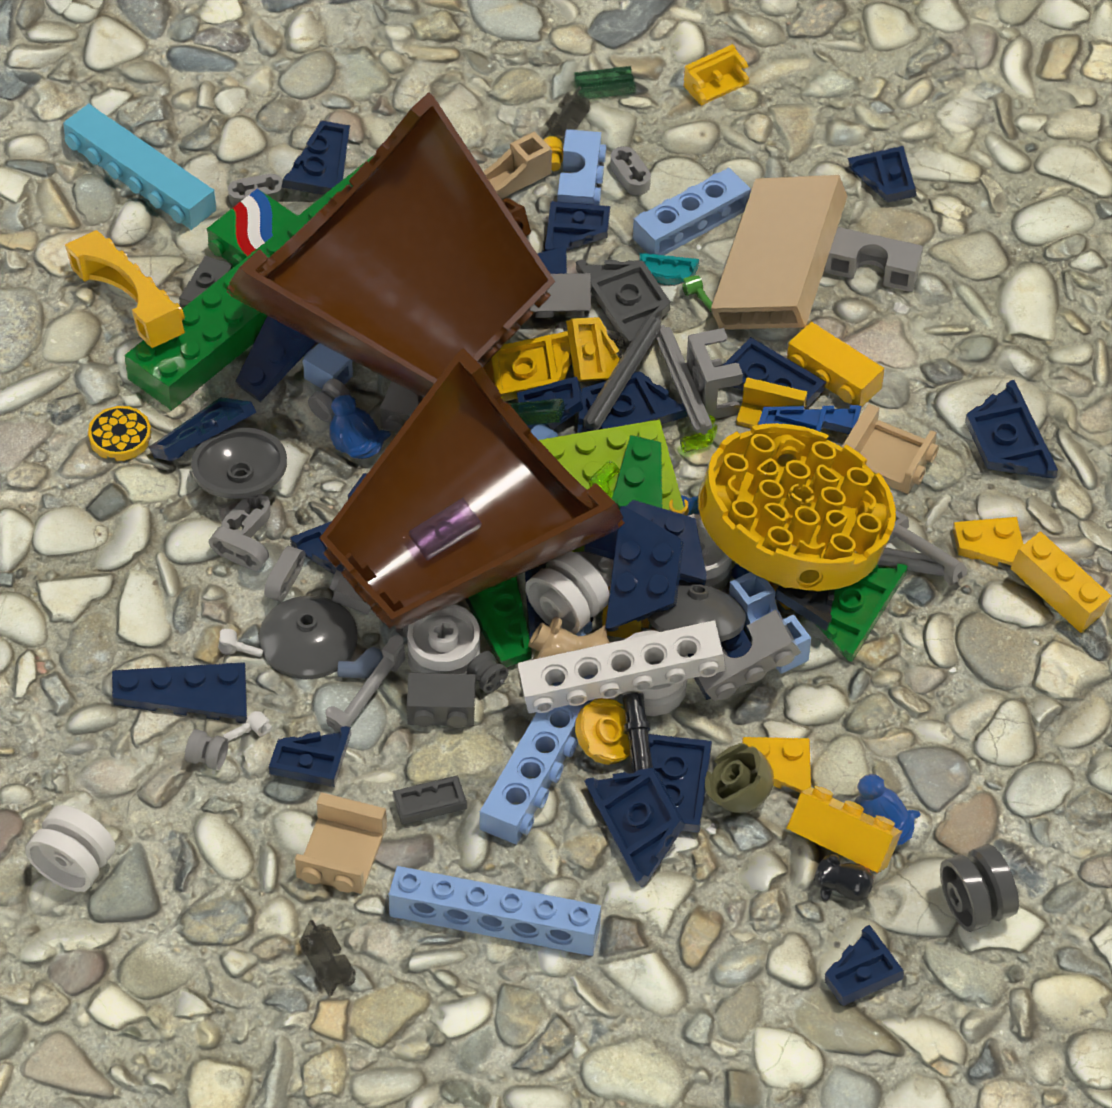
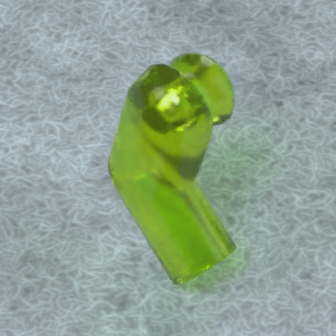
(699, 441)
(604, 475)

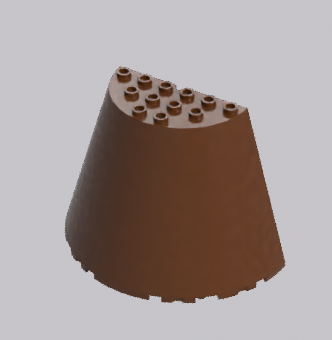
(405, 261)

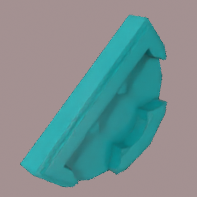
(669, 269)

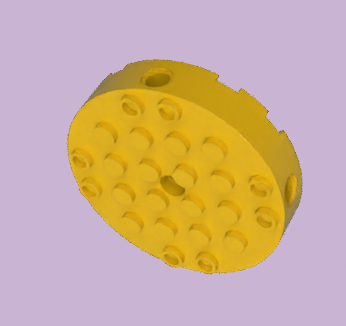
(796, 507)

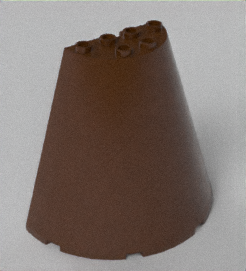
(450, 449)

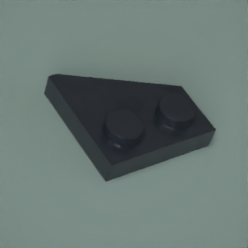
(808, 603)

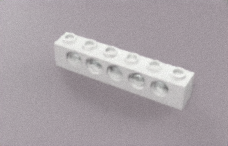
(630, 653)

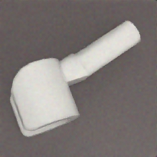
(228, 644)
(256, 721)

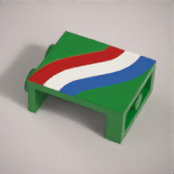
(247, 226)

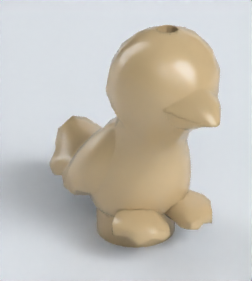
(555, 640)

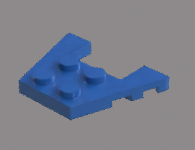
(828, 417)

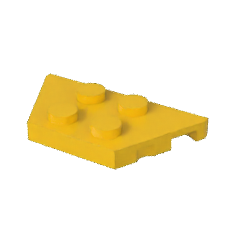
(529, 364)

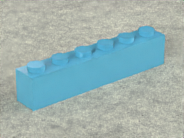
(139, 166)

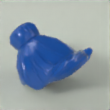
(354, 429)
(884, 802)

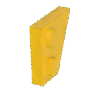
(591, 349)
(988, 539)
(787, 758)

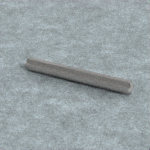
(683, 380)

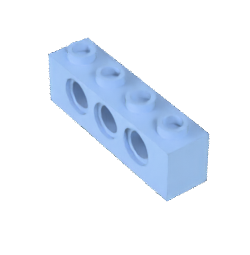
(691, 213)

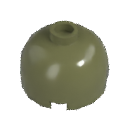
(740, 779)

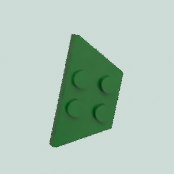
(859, 608)

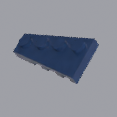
(198, 689)

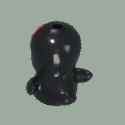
(847, 879)

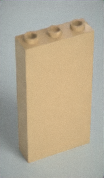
(779, 252)

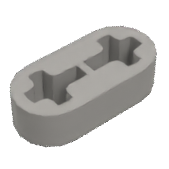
(636, 168)
(249, 184)
(250, 521)
(238, 548)
(284, 573)

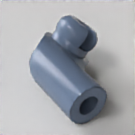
(363, 666)

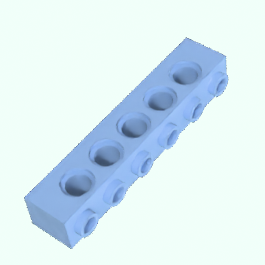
(510, 820)
(495, 910)

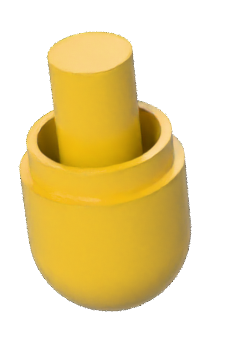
(557, 151)

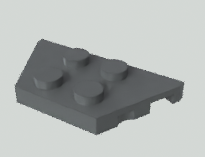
(626, 294)

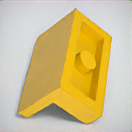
(765, 394)

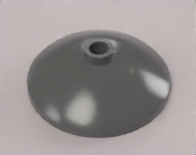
(239, 463)
(700, 605)
(308, 649)

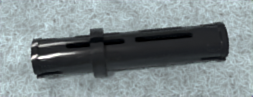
(637, 731)

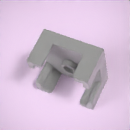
(710, 374)

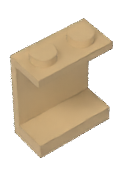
(342, 844)

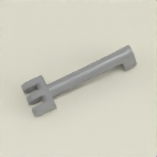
(953, 568)
(392, 659)

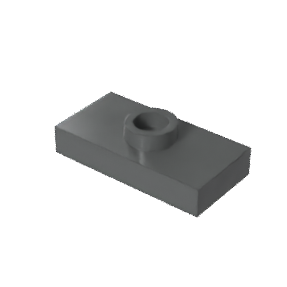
(206, 274)
(429, 800)

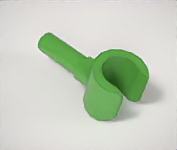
(694, 285)

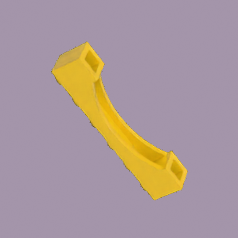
(99, 260)

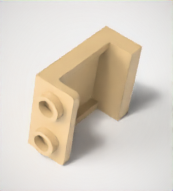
(892, 451)

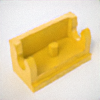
(715, 75)

